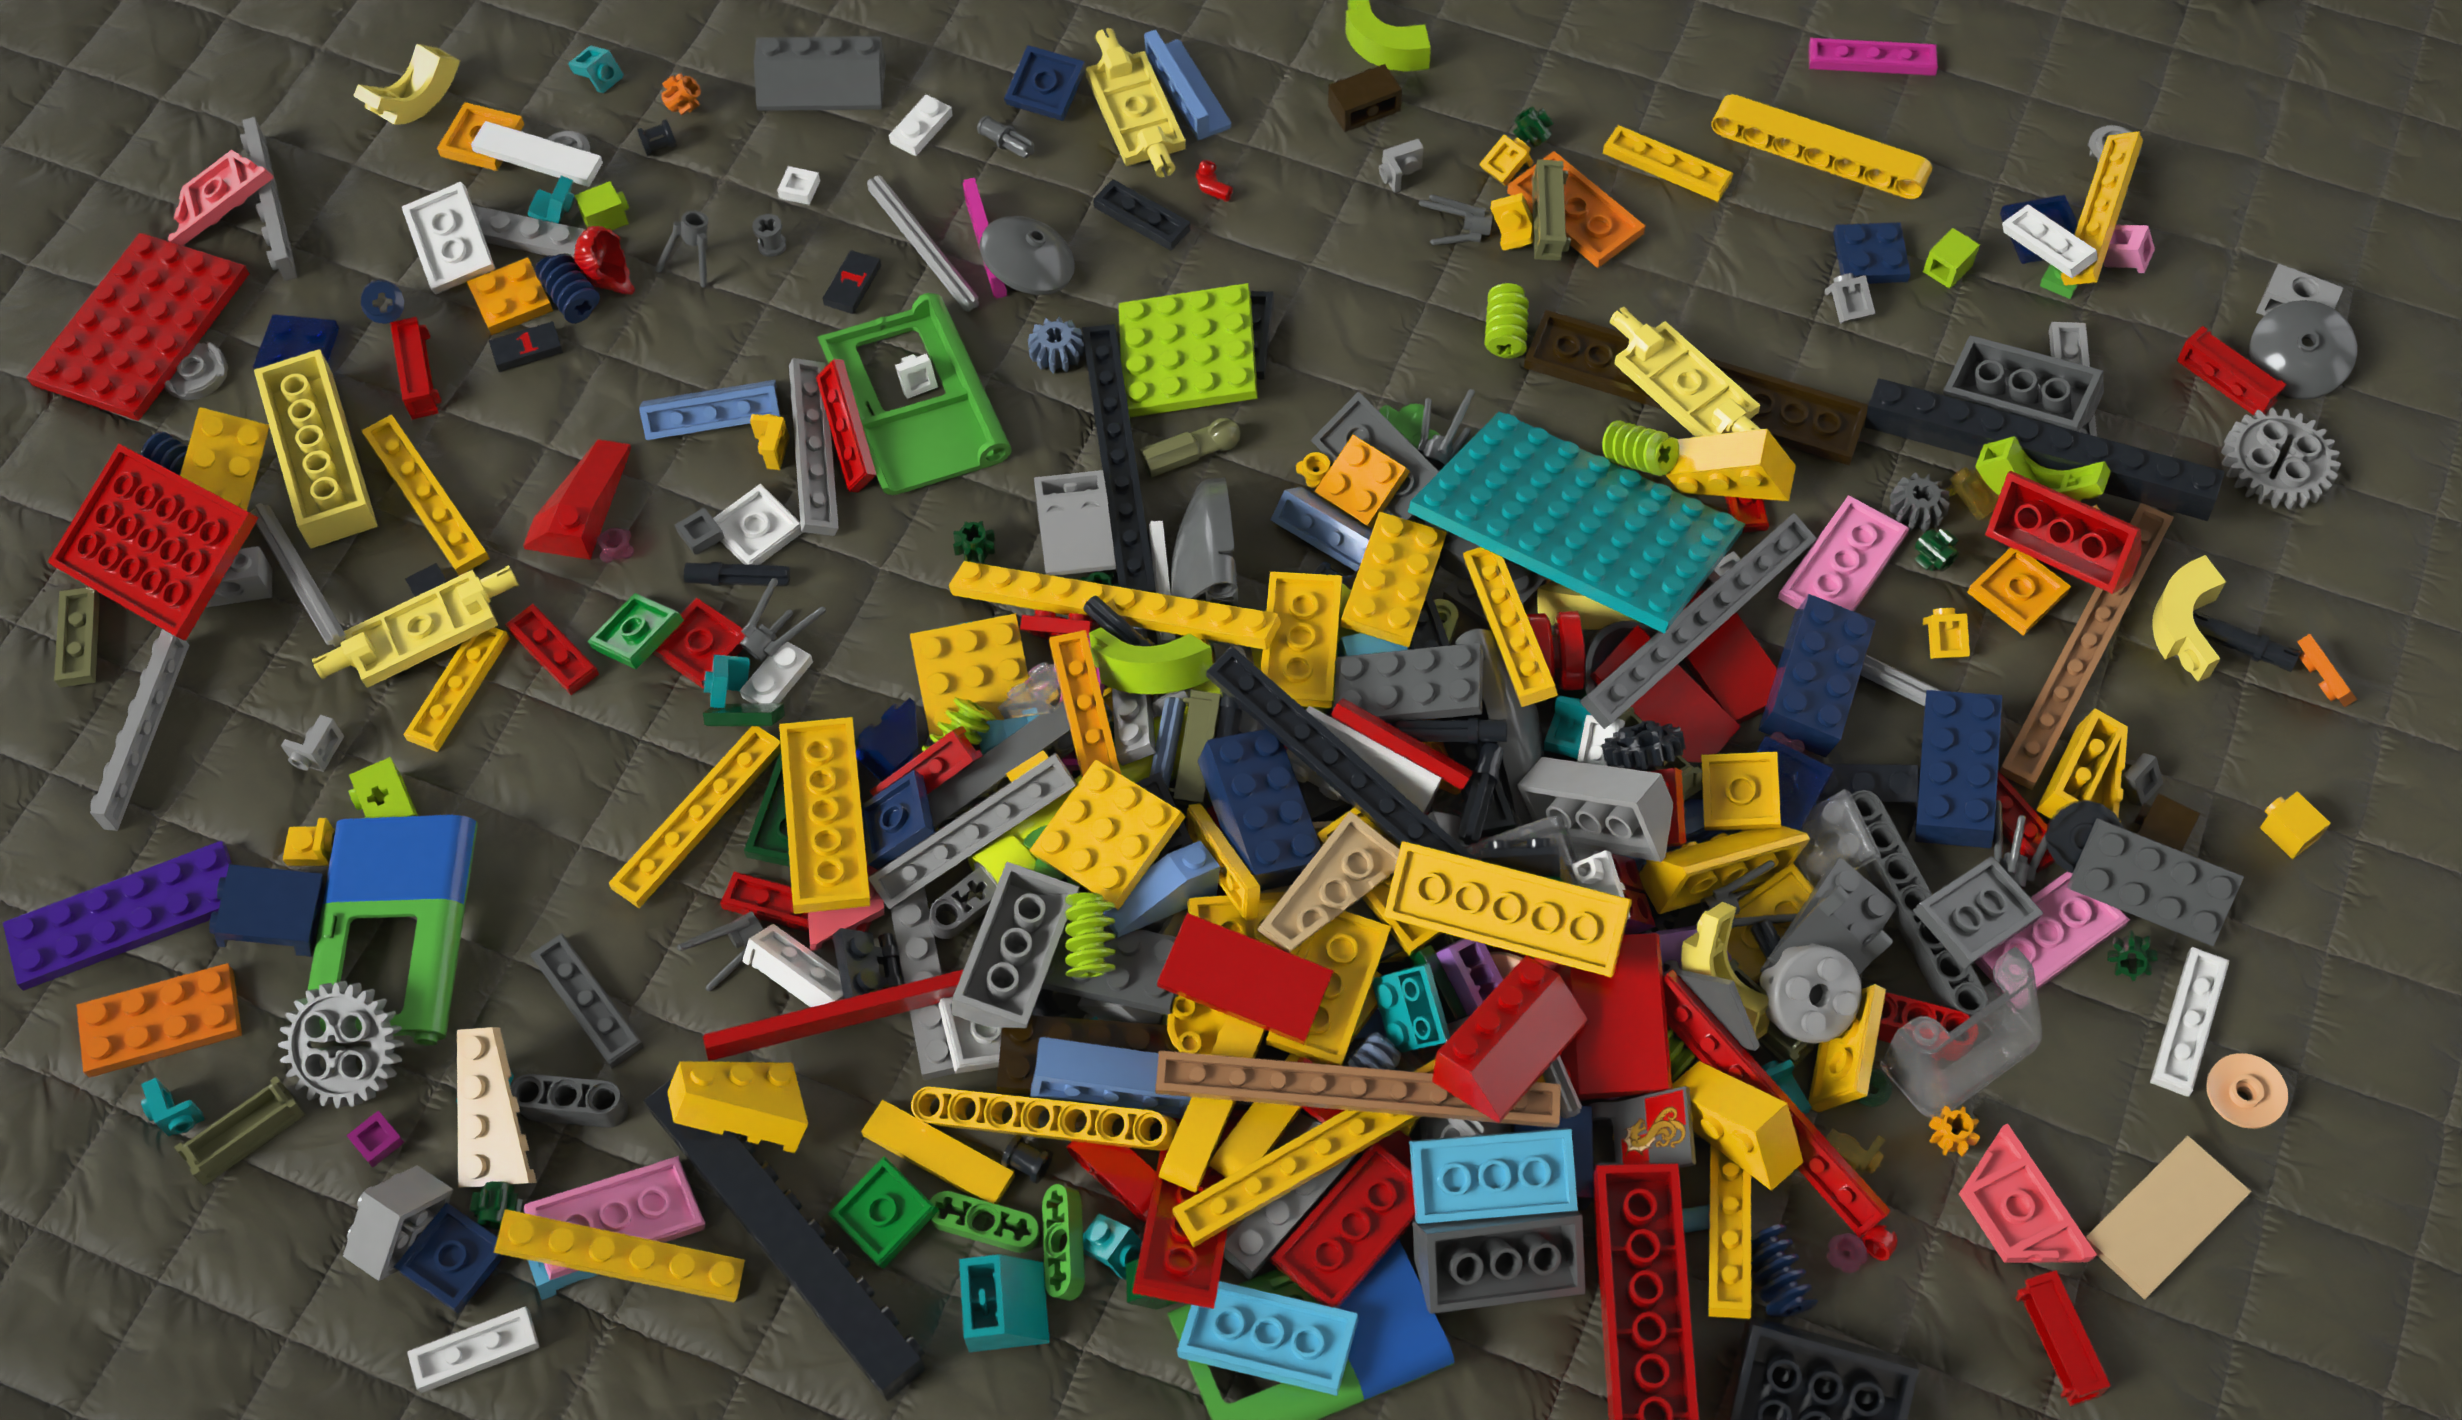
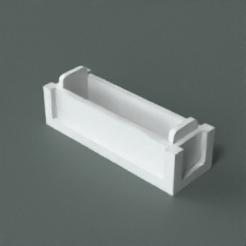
(793, 967)

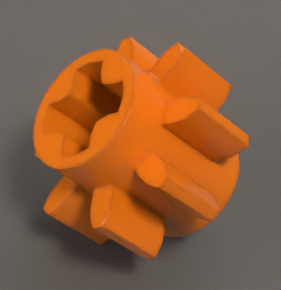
(681, 93)

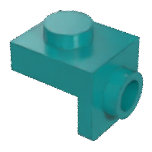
(552, 206)
(726, 674)
(1566, 727)
(161, 1108)
(1111, 1244)

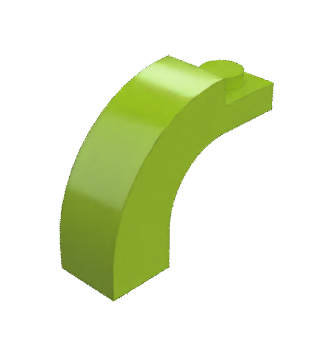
(1385, 44)
(2007, 455)
(1150, 668)

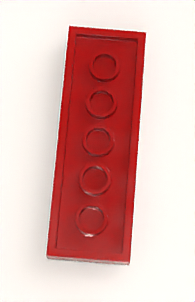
(1167, 1260)

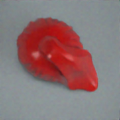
(603, 260)

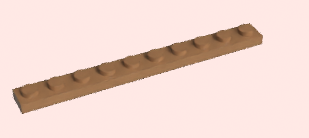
(2079, 661)
(1336, 1088)

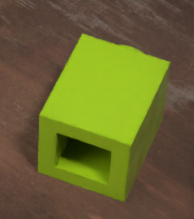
(603, 206)
(1951, 258)

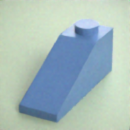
(1167, 888)

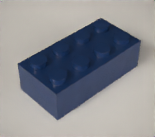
(1817, 674)
(1959, 769)
(1260, 805)

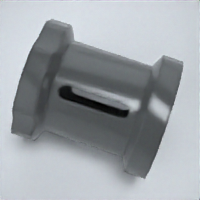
(768, 230)

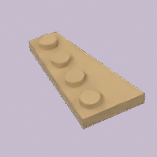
(1337, 877)
(487, 1117)

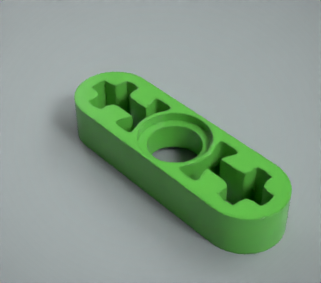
(1014, 1220)
(1066, 1268)

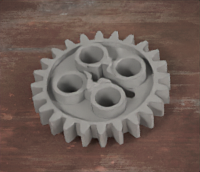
(2305, 471)
(339, 1008)

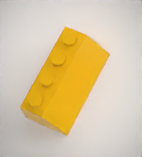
(1700, 868)

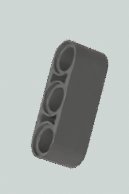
(582, 1111)

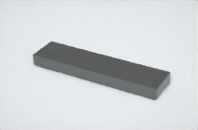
(587, 1000)

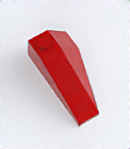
(579, 506)

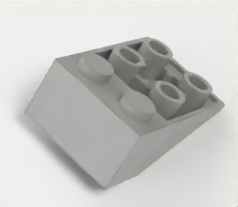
(1074, 523)

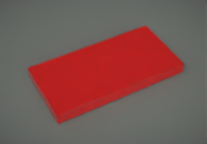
(1733, 669)
(1675, 701)
(1245, 978)
(1350, 1228)

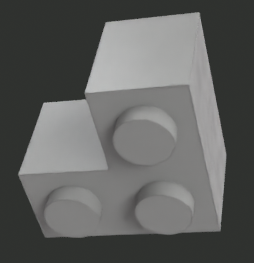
(391, 1218)

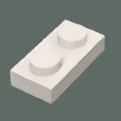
(920, 125)
(776, 675)

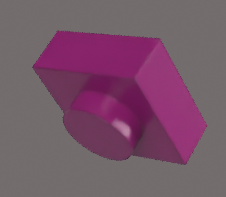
(375, 1138)

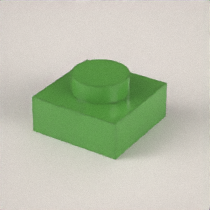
(2053, 282)

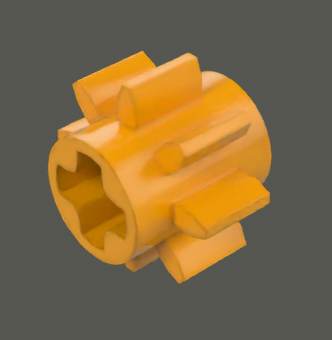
(1962, 1123)

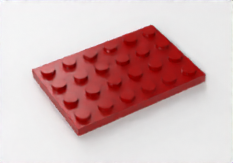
(138, 326)
(152, 541)

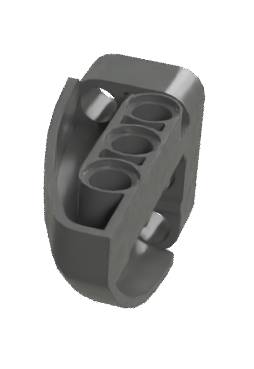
(1204, 548)
(1524, 731)

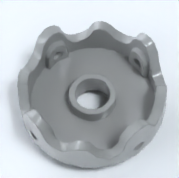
(1789, 988)

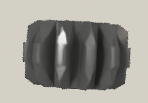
(1919, 502)

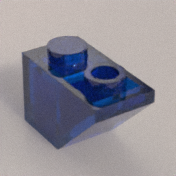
(891, 742)

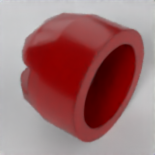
(1880, 1242)

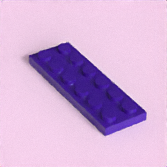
(116, 916)

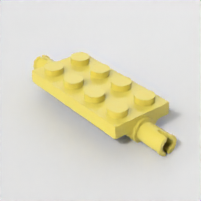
(1134, 106)
(1682, 379)
(418, 628)

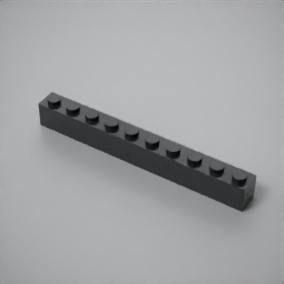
(1967, 426)
(798, 1250)

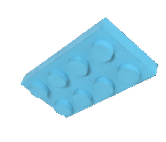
(1493, 1175)
(1271, 1337)

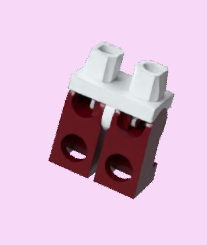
(1609, 874)

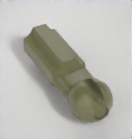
(1188, 447)

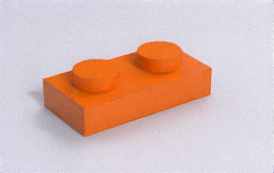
(2333, 683)

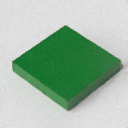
(635, 630)
(883, 1212)

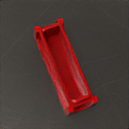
(414, 367)
(2230, 372)
(937, 762)
(2064, 1338)

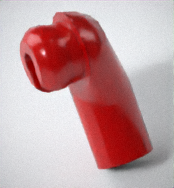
(1208, 181)

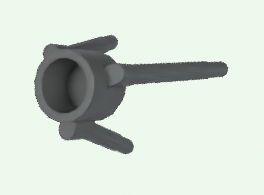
(1477, 219)
(694, 232)
(1439, 449)
(761, 640)
(2013, 863)
(1724, 895)
(739, 933)

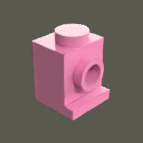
(2130, 248)

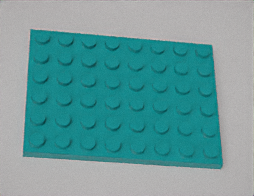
(1578, 520)

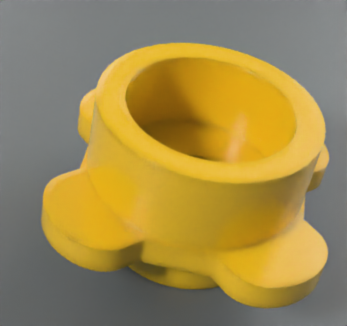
(1312, 462)

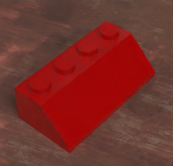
(2065, 533)
(1509, 1040)

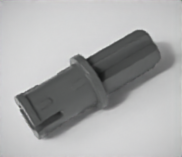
(1005, 137)

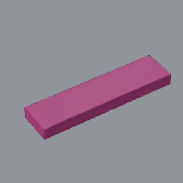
(1873, 56)
(979, 224)

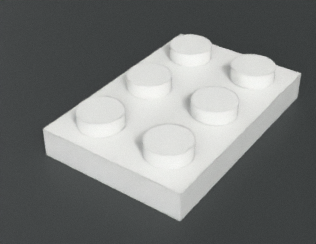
(448, 238)

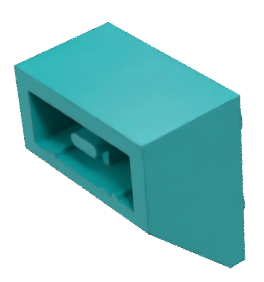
(1411, 1008)
(1003, 1302)

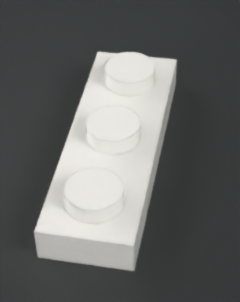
(2050, 241)
(473, 1349)

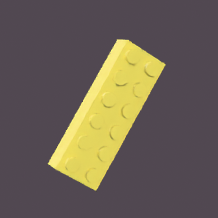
(315, 449)

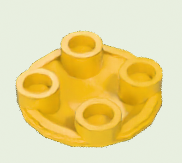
(1194, 1026)

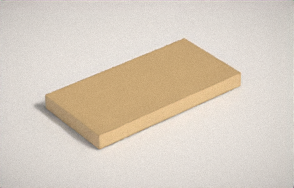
(2166, 1217)

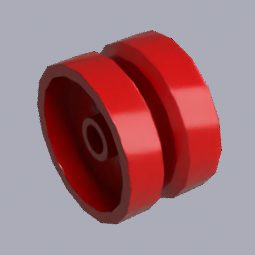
(1564, 649)

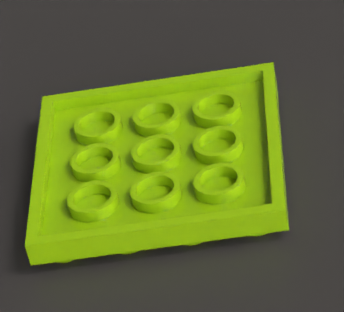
(1188, 350)

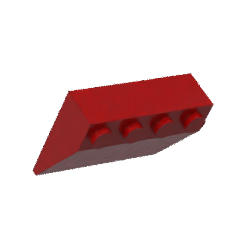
(1626, 1030)

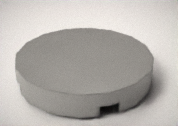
(198, 373)

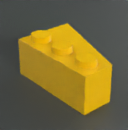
(1734, 466)
(2089, 766)
(740, 1098)
(1743, 1123)

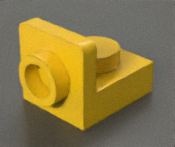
(1506, 159)
(1513, 221)
(772, 438)
(1947, 634)
(309, 845)

